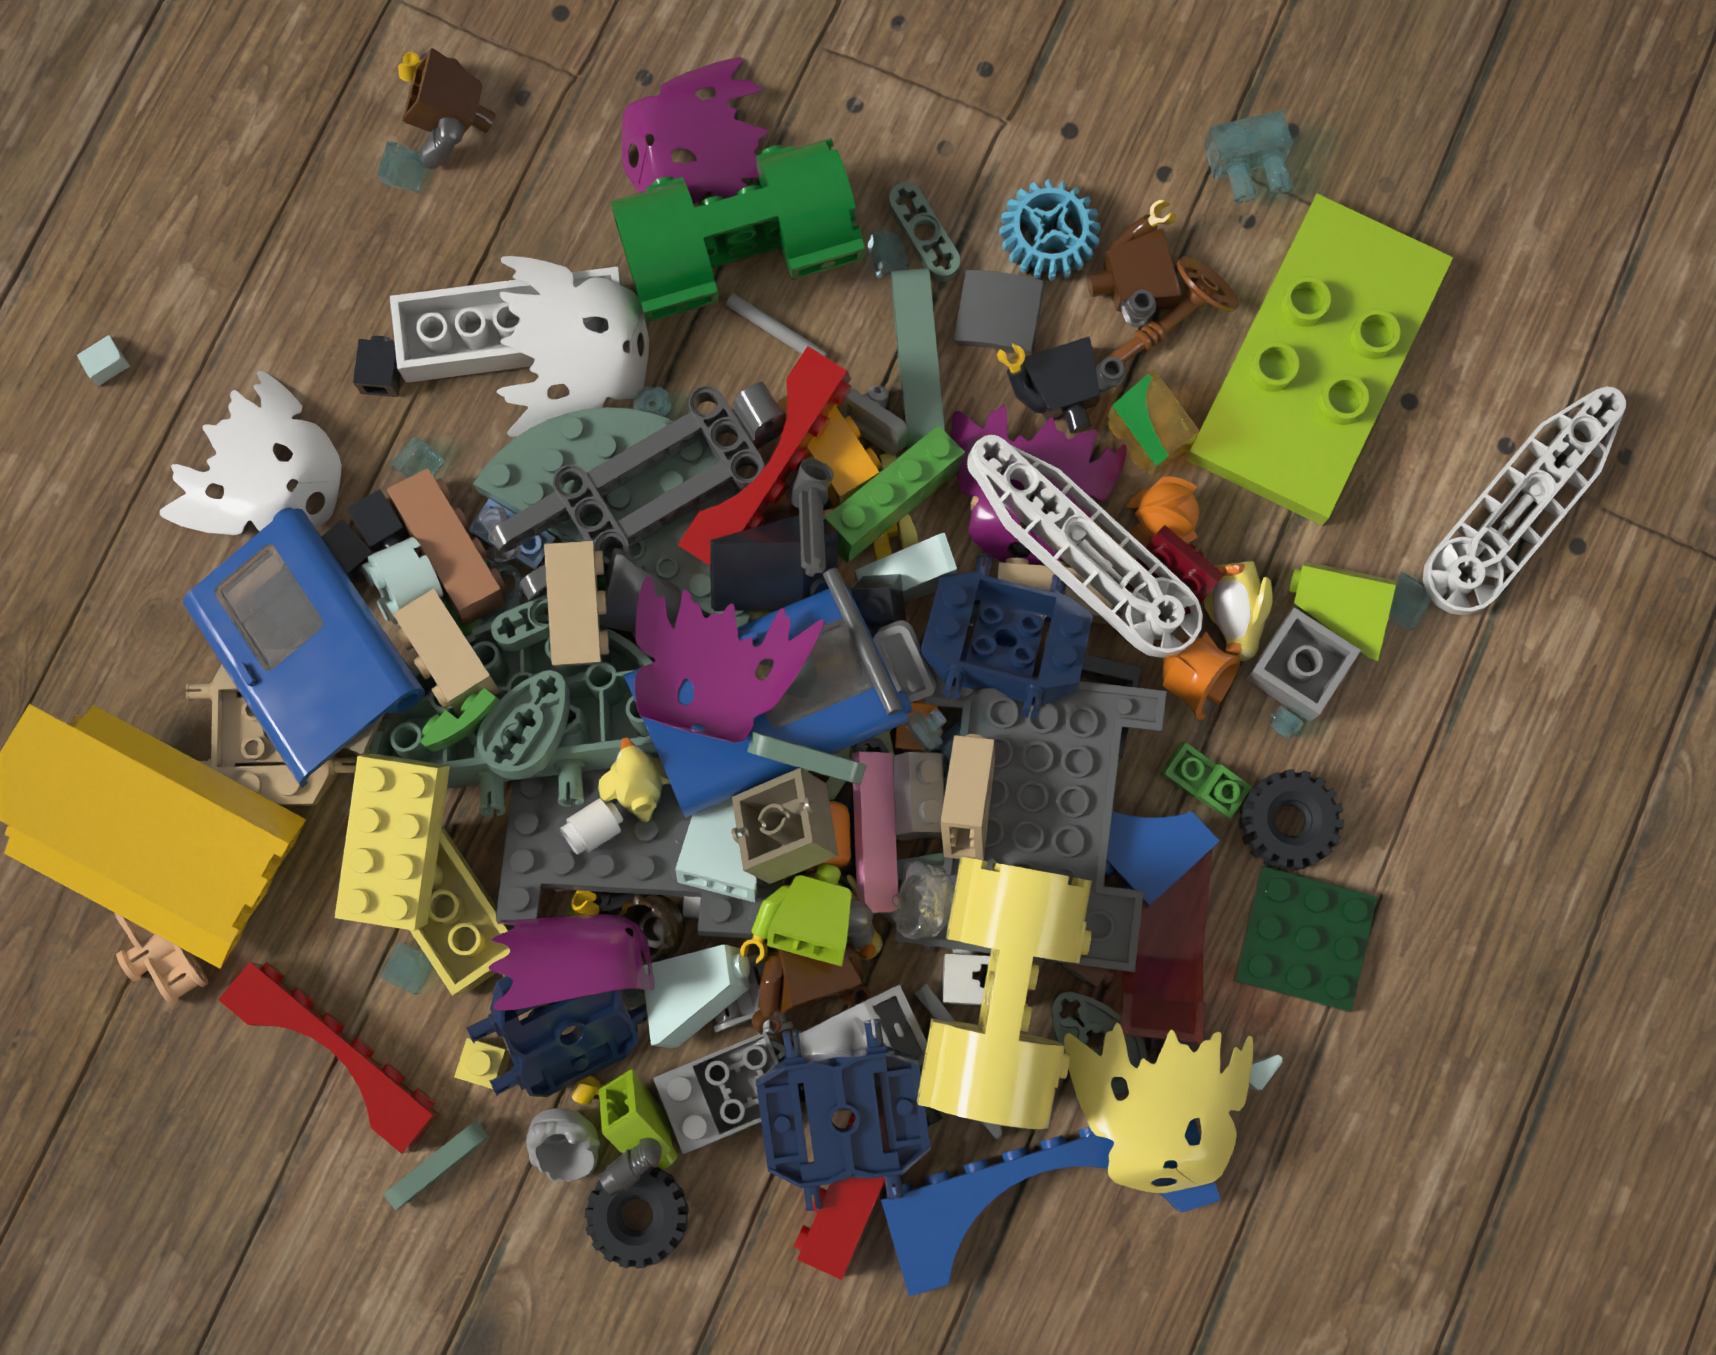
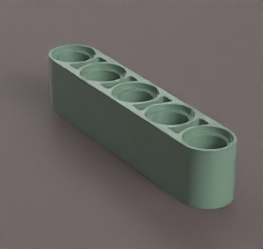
(917, 352)

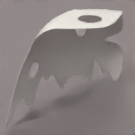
(565, 349)
(251, 472)

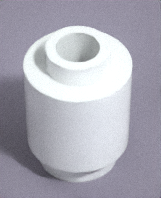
(592, 826)

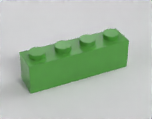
(895, 492)

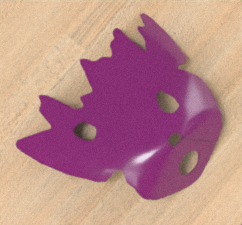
(704, 127)
(1048, 445)
(715, 663)

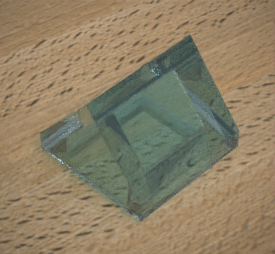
(887, 253)
(416, 458)

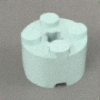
(400, 576)

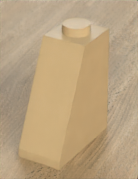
(968, 797)

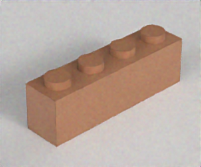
(443, 538)

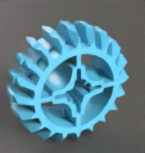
(1072, 248)

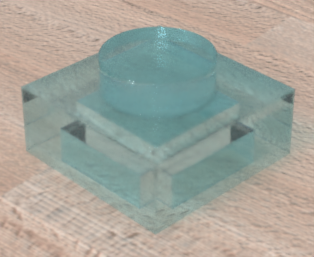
(407, 968)

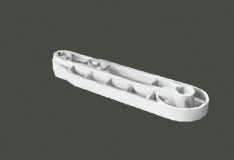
(1540, 485)
(1093, 556)

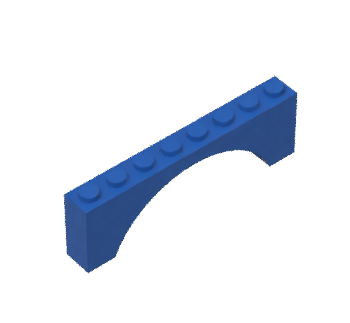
(1150, 851)
(936, 1216)

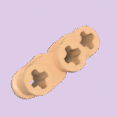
(170, 966)

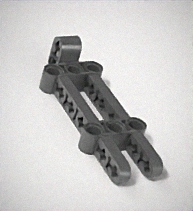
(753, 421)

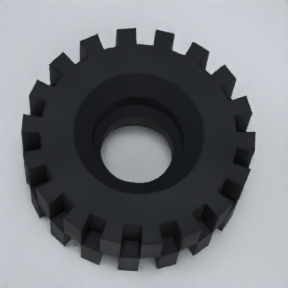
(1320, 816)
(638, 1247)

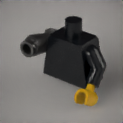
(1063, 381)

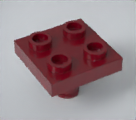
(1184, 563)

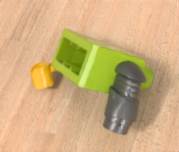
(812, 919)
(632, 1124)

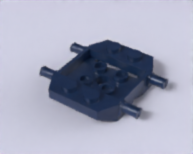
(1009, 613)
(552, 1061)
(836, 1083)

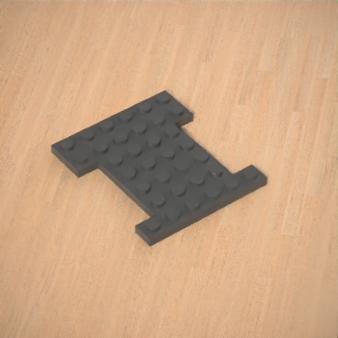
(1057, 798)
(634, 861)

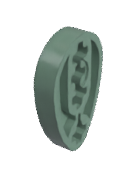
(542, 740)
(1096, 1018)

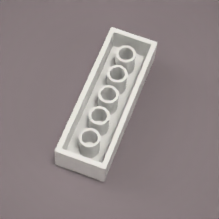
(463, 328)

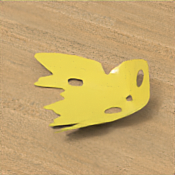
(1160, 1104)

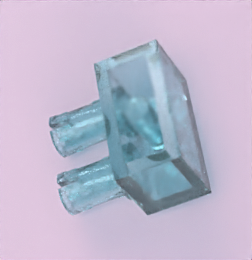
(1249, 145)

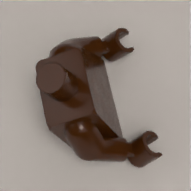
(799, 981)

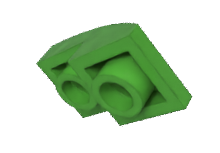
(447, 730)
(1205, 780)

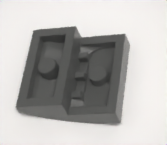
(999, 311)

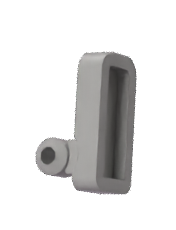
(874, 420)
(903, 660)

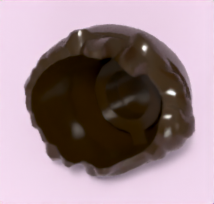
(659, 920)

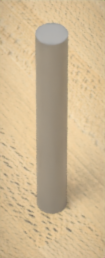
(770, 325)

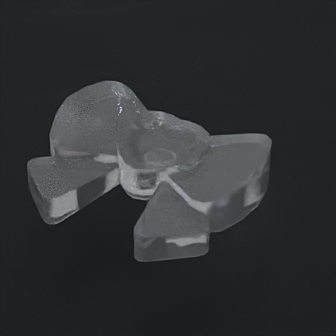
(485, 524)

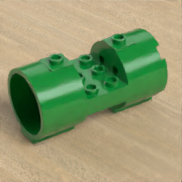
(800, 210)

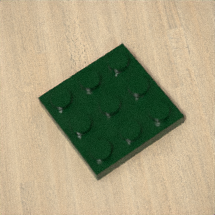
(1305, 939)

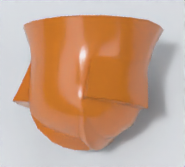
(1168, 504)
(1200, 673)

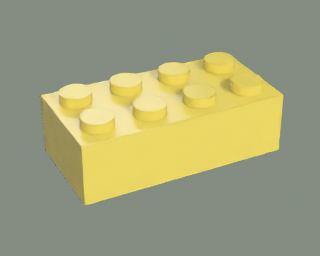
(392, 841)
(460, 923)

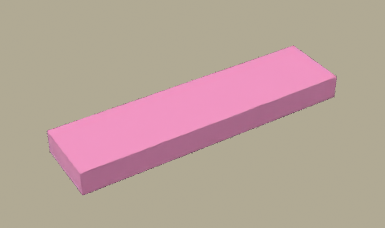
(875, 832)

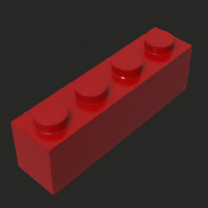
(840, 1222)

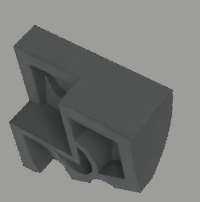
(623, 589)

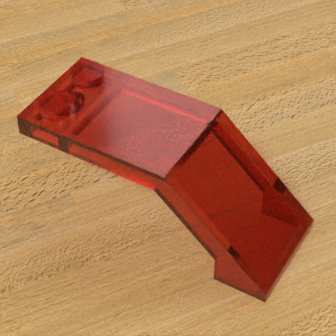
(1168, 973)

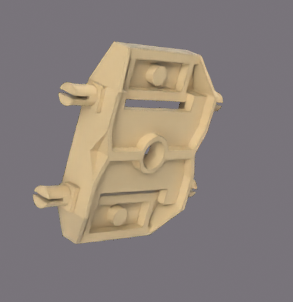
(242, 740)

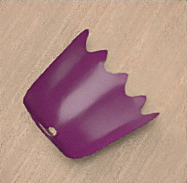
(571, 959)

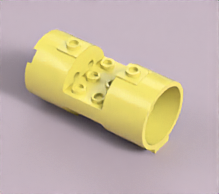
(991, 1067)

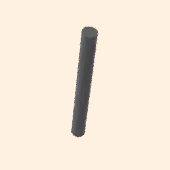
(862, 642)

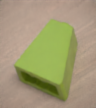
(1346, 602)

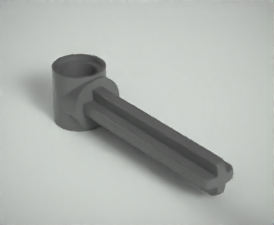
(810, 494)

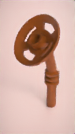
(1199, 293)

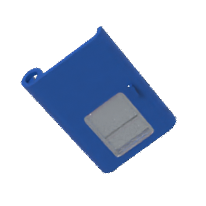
(305, 638)
(823, 709)

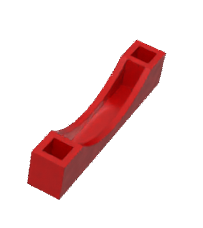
(812, 392)
(392, 1107)

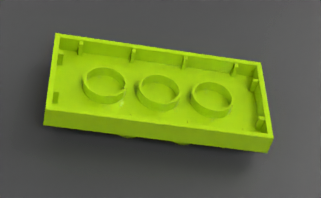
(1319, 359)

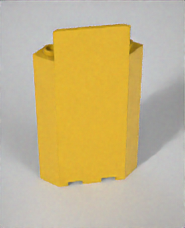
(141, 828)

